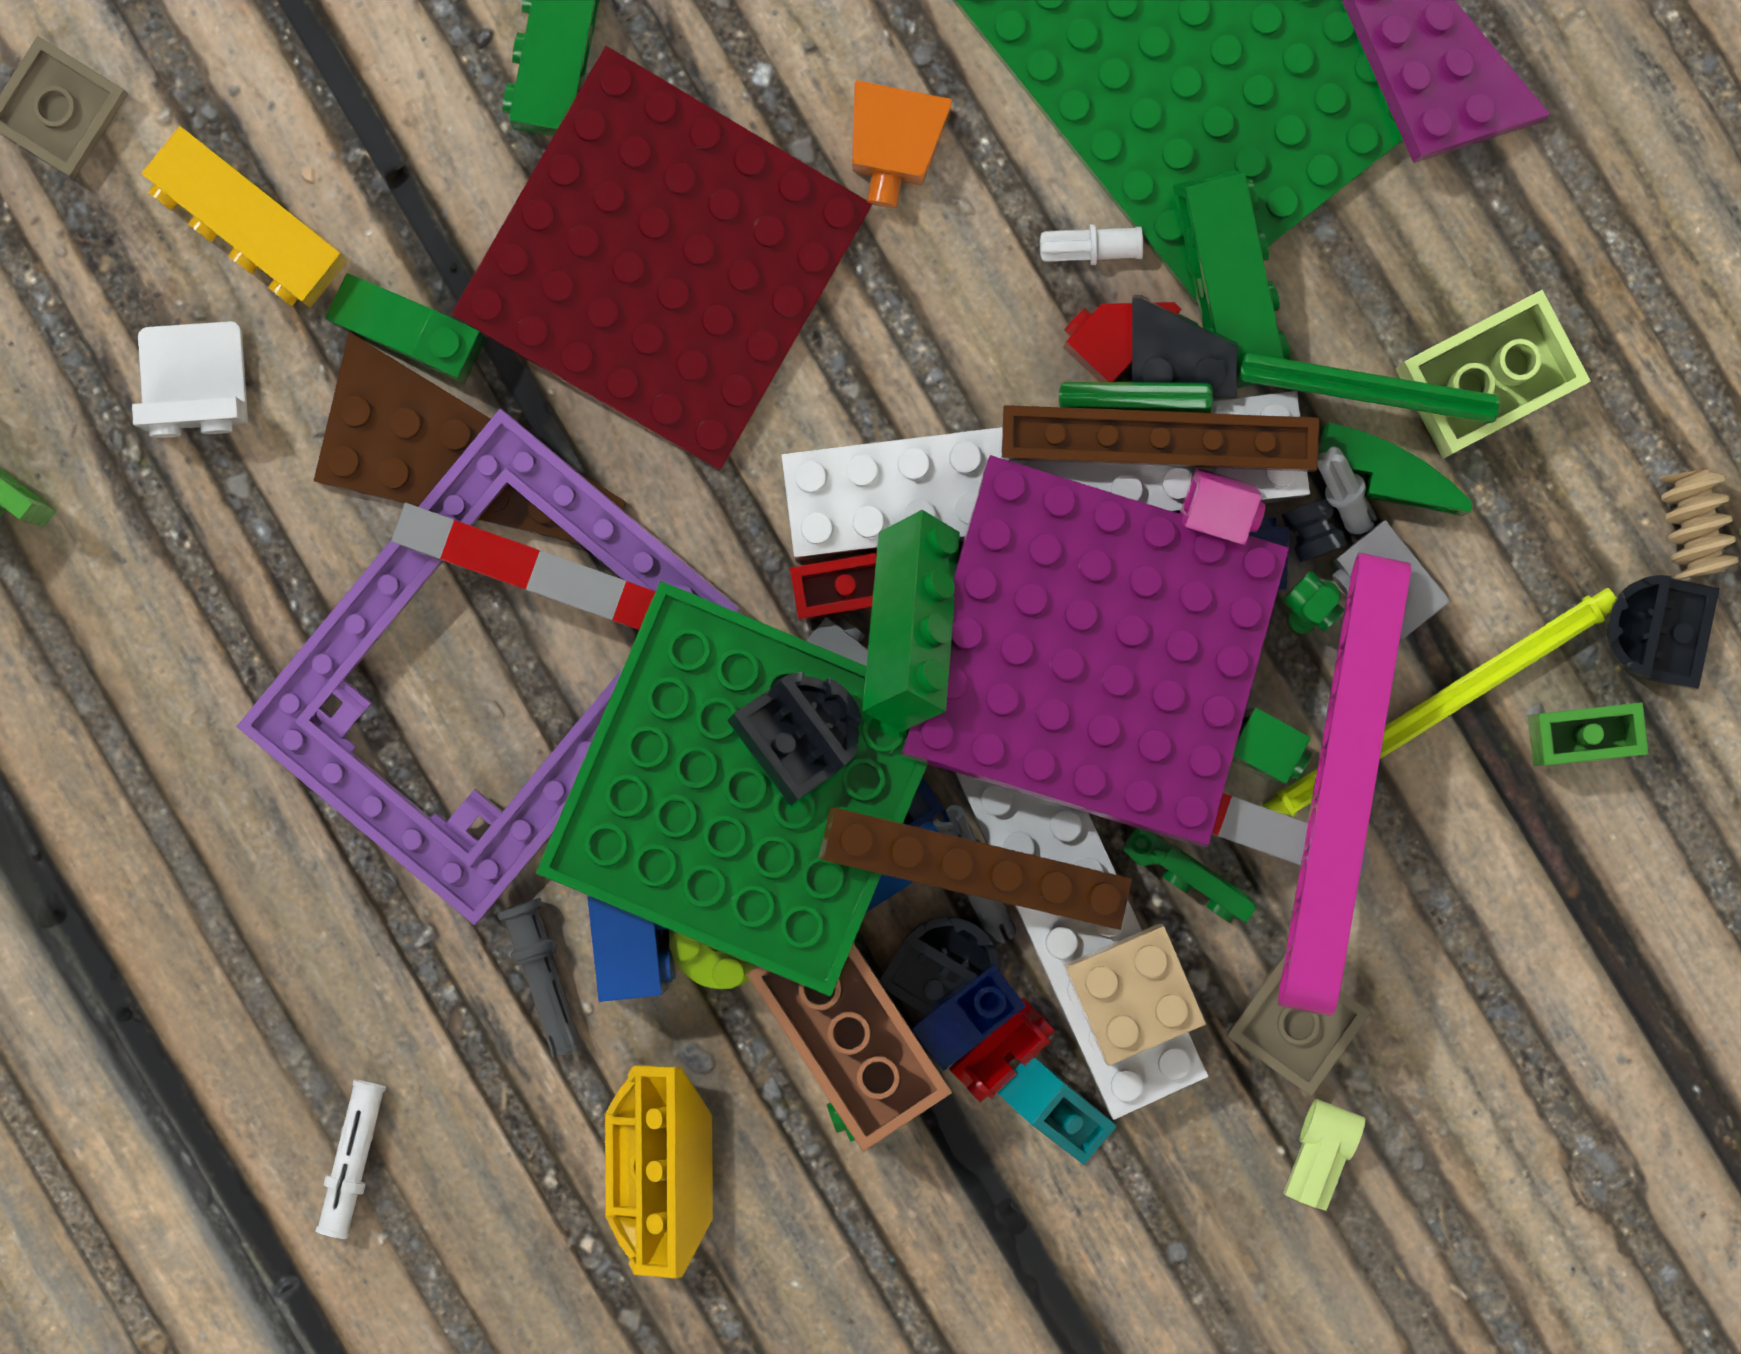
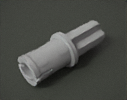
(1346, 491)

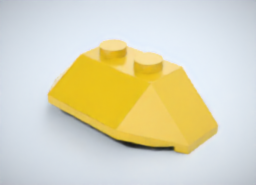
(658, 1170)

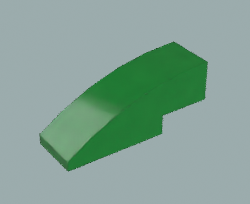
(1394, 473)

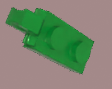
(1187, 872)

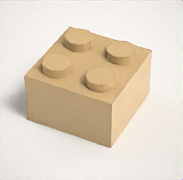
(1134, 994)

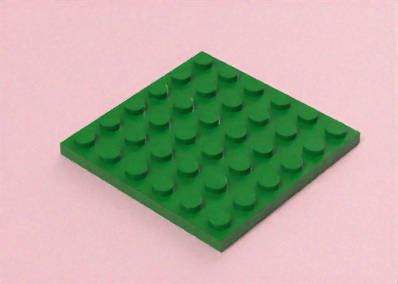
(690, 825)

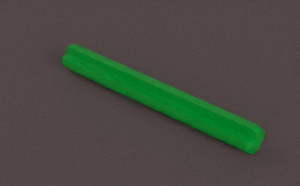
(1370, 388)

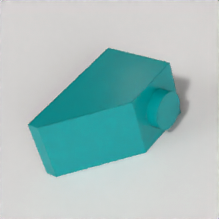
(1057, 1110)

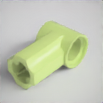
(1327, 1141)

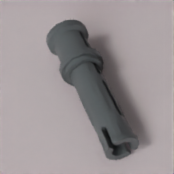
(534, 953)

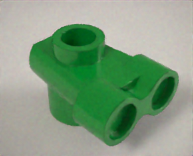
(1312, 604)

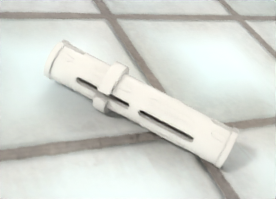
(350, 1160)

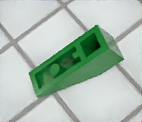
(406, 328)

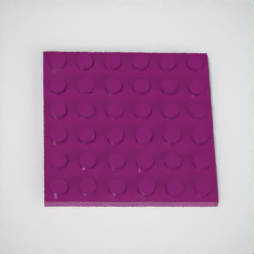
(1099, 652)

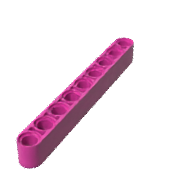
(1344, 785)

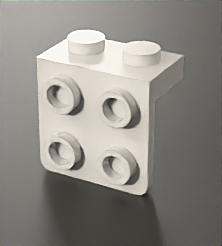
(191, 379)

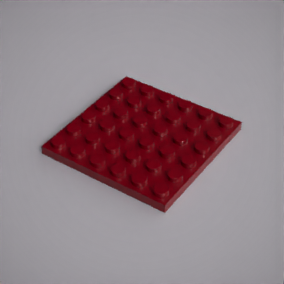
(661, 258)

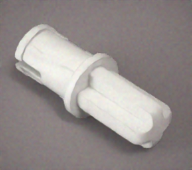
(1091, 244)

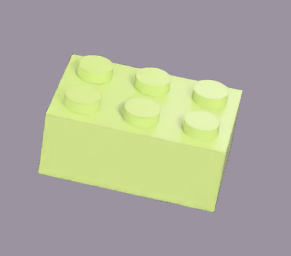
(1511, 354)

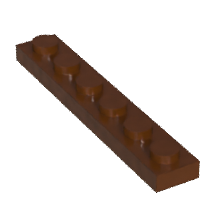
(1160, 438)
(974, 868)

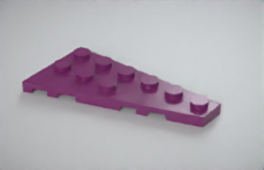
(1440, 75)

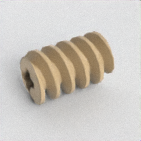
(1698, 523)

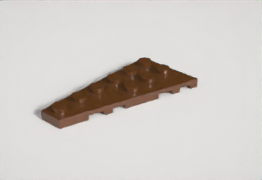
(401, 434)

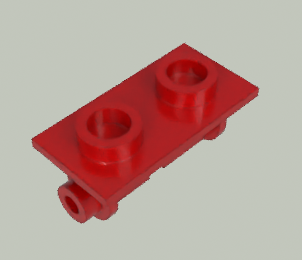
(986, 1065)

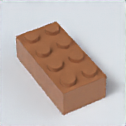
(856, 1048)

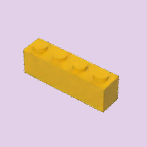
(244, 217)

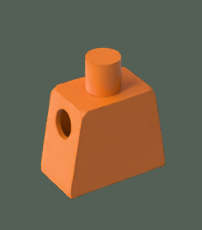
(895, 137)

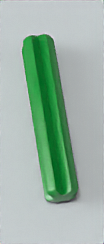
(1138, 396)

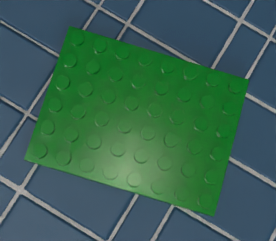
(1195, 92)

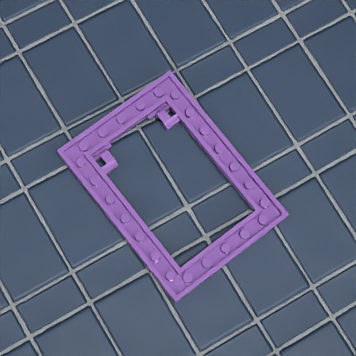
(313, 744)

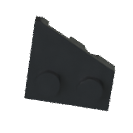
(1180, 351)

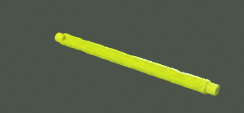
(1466, 689)

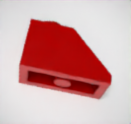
(1104, 339)

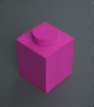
(1222, 506)

